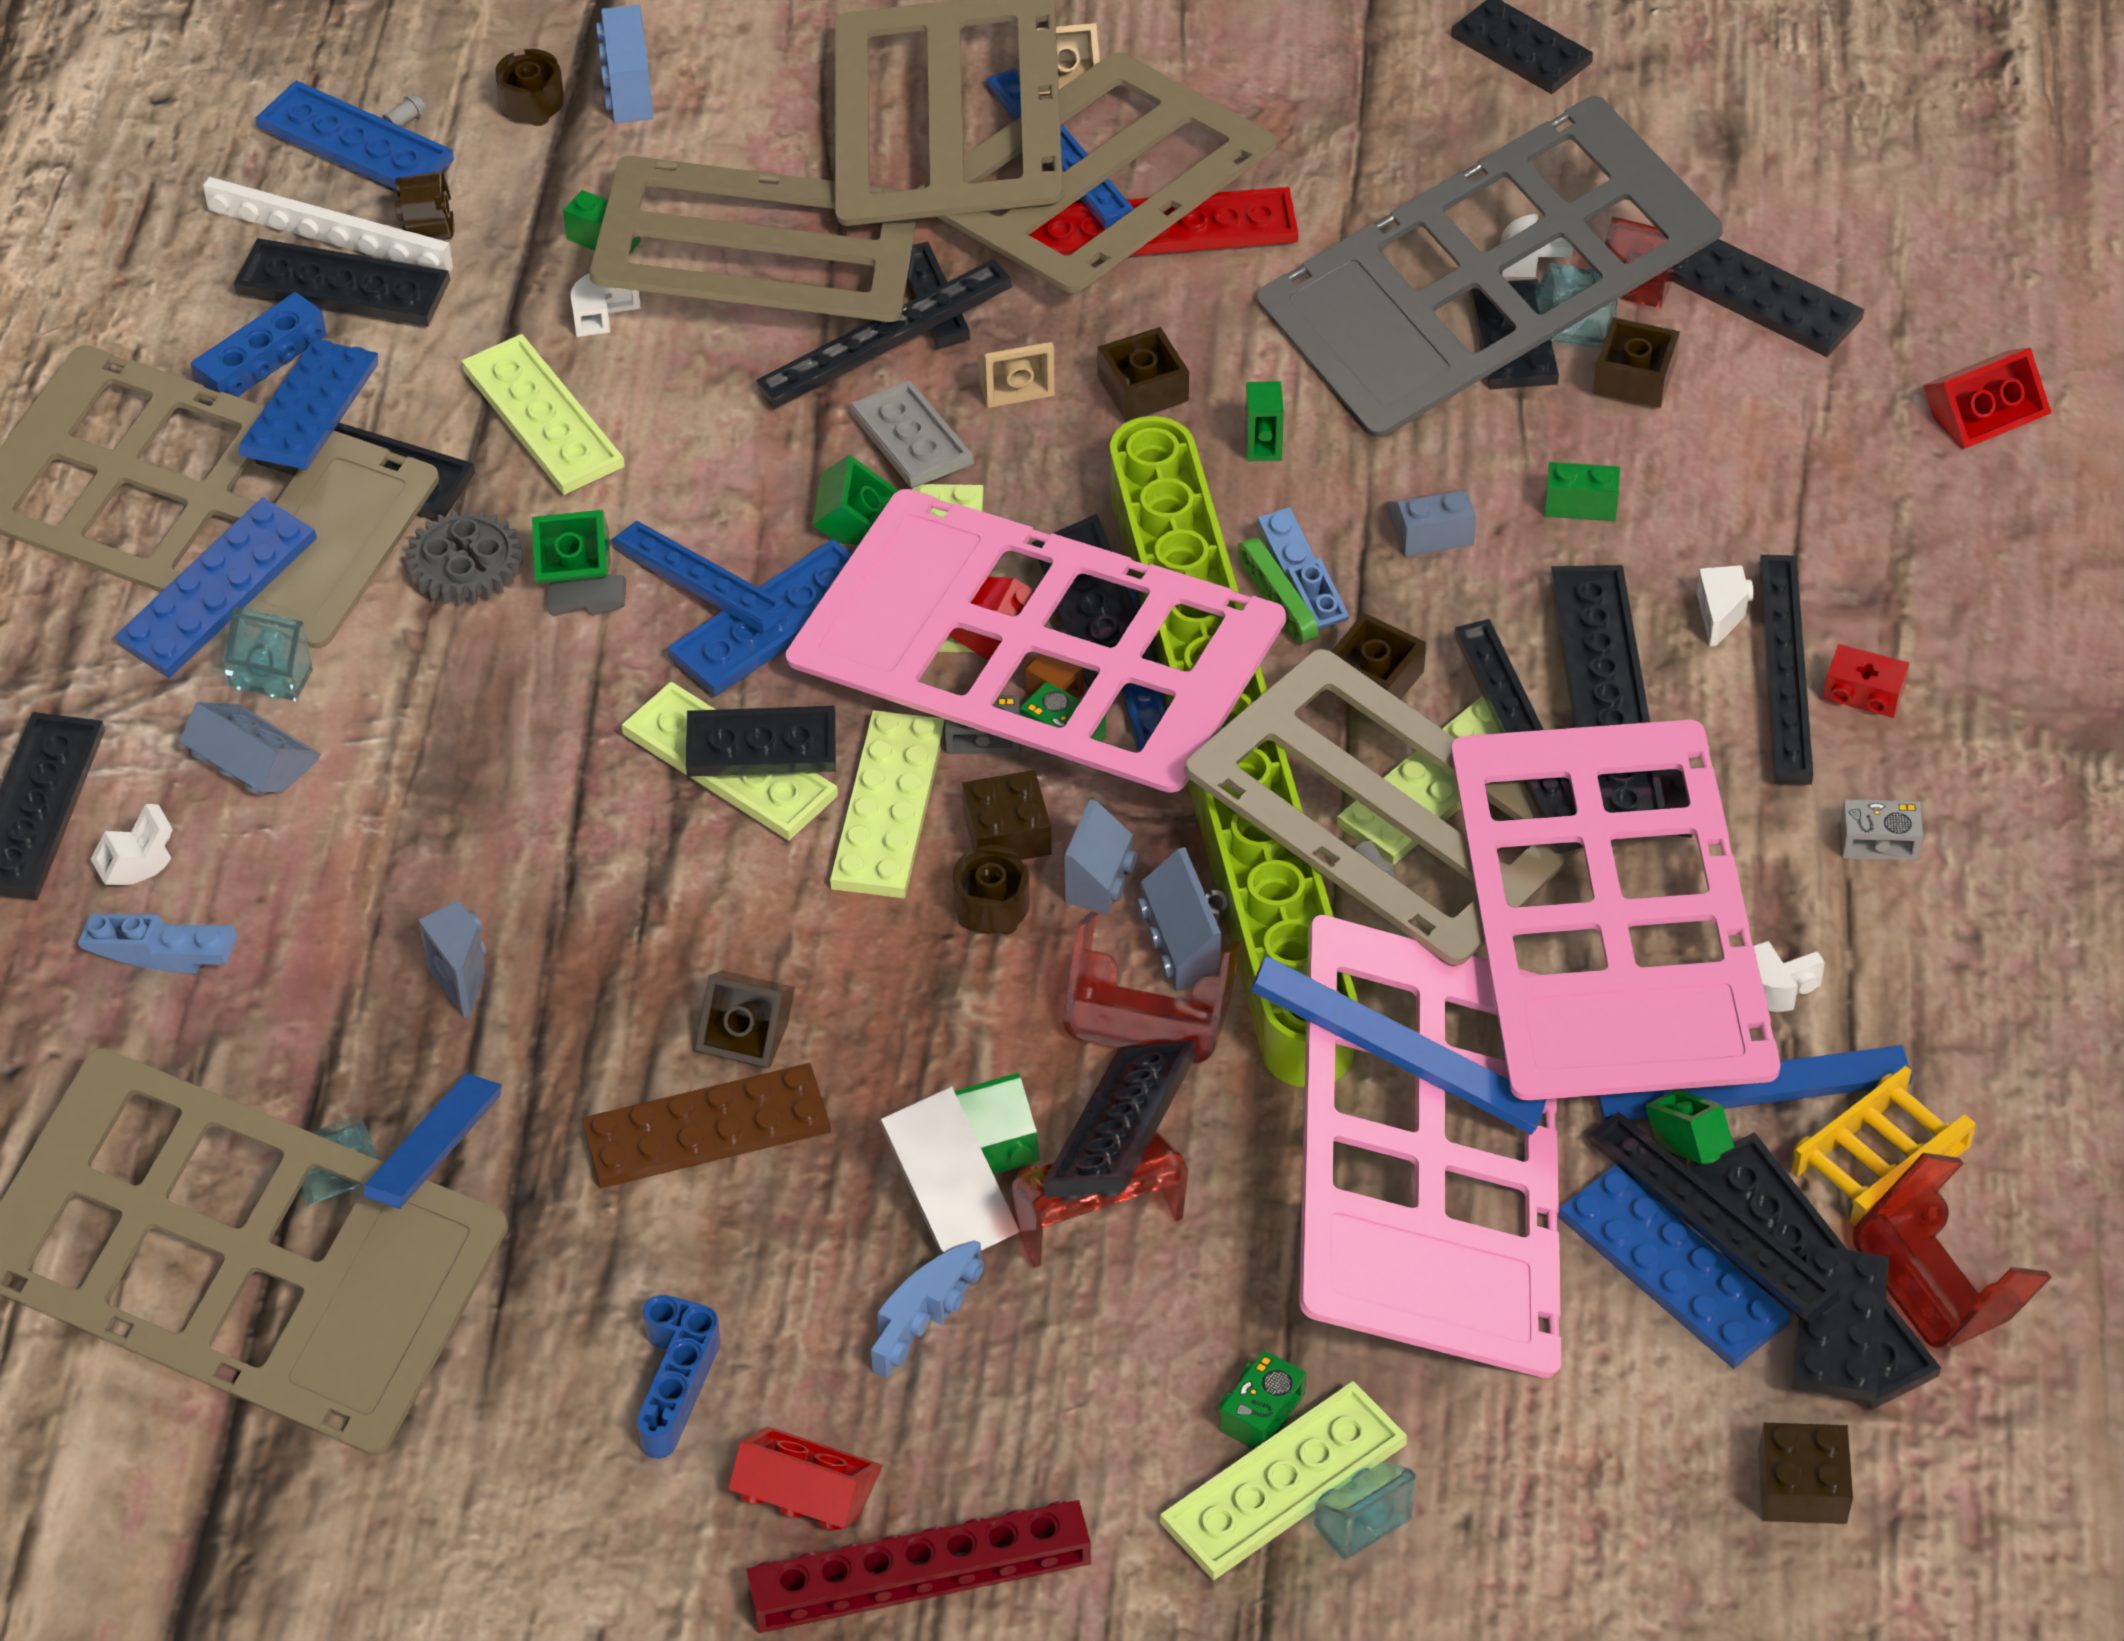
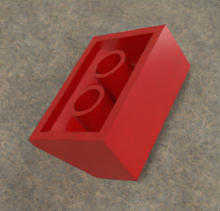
(1988, 397)
(803, 1477)

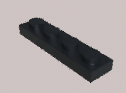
(925, 276)

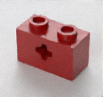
(1866, 680)

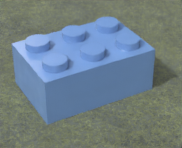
(625, 64)

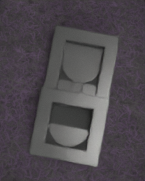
(595, 594)

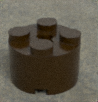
(530, 86)
(425, 205)
(991, 890)

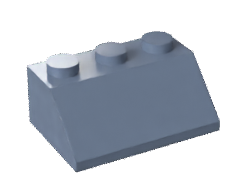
(246, 747)
(1180, 921)

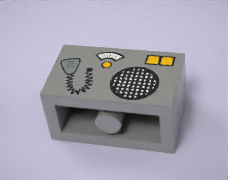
(1881, 829)

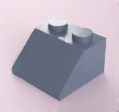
(1433, 521)
(1098, 860)
(455, 953)

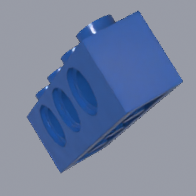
(260, 347)

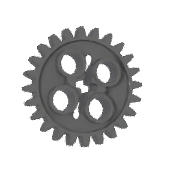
(464, 556)

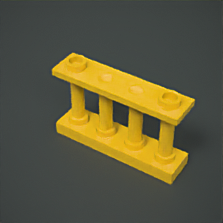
(1949, 1140)

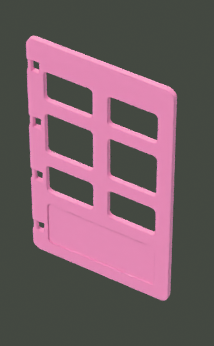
(917, 584)
(1628, 1022)
(1415, 1268)

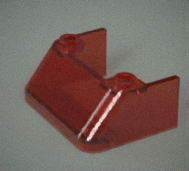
(1122, 1016)
(1159, 1169)
(1920, 1270)

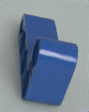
(685, 1382)

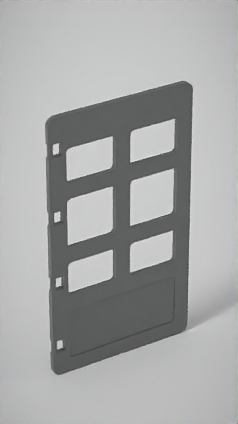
(1380, 336)

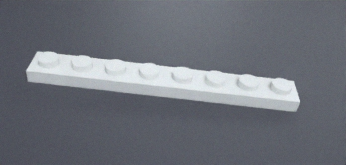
(326, 225)

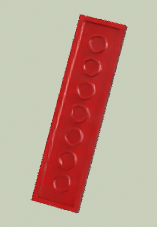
(1220, 222)

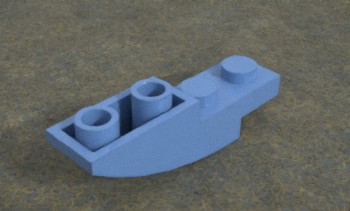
(1301, 567)
(151, 944)
(923, 1297)

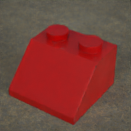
(999, 595)

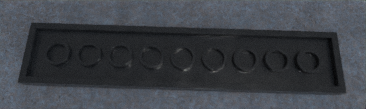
(1604, 669)

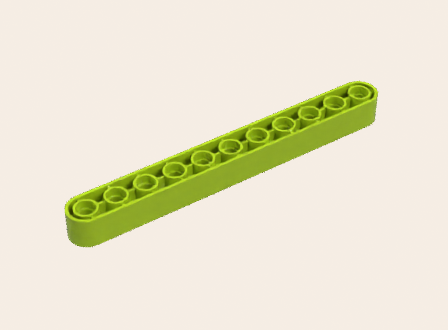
(1270, 891)

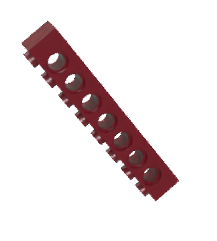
(905, 1582)

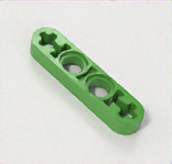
(1278, 589)

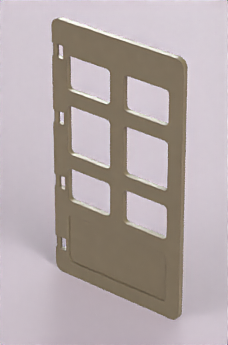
(342, 495)
(368, 1310)

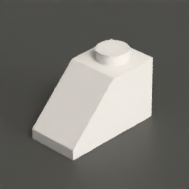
(1722, 600)

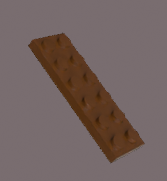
(705, 1125)

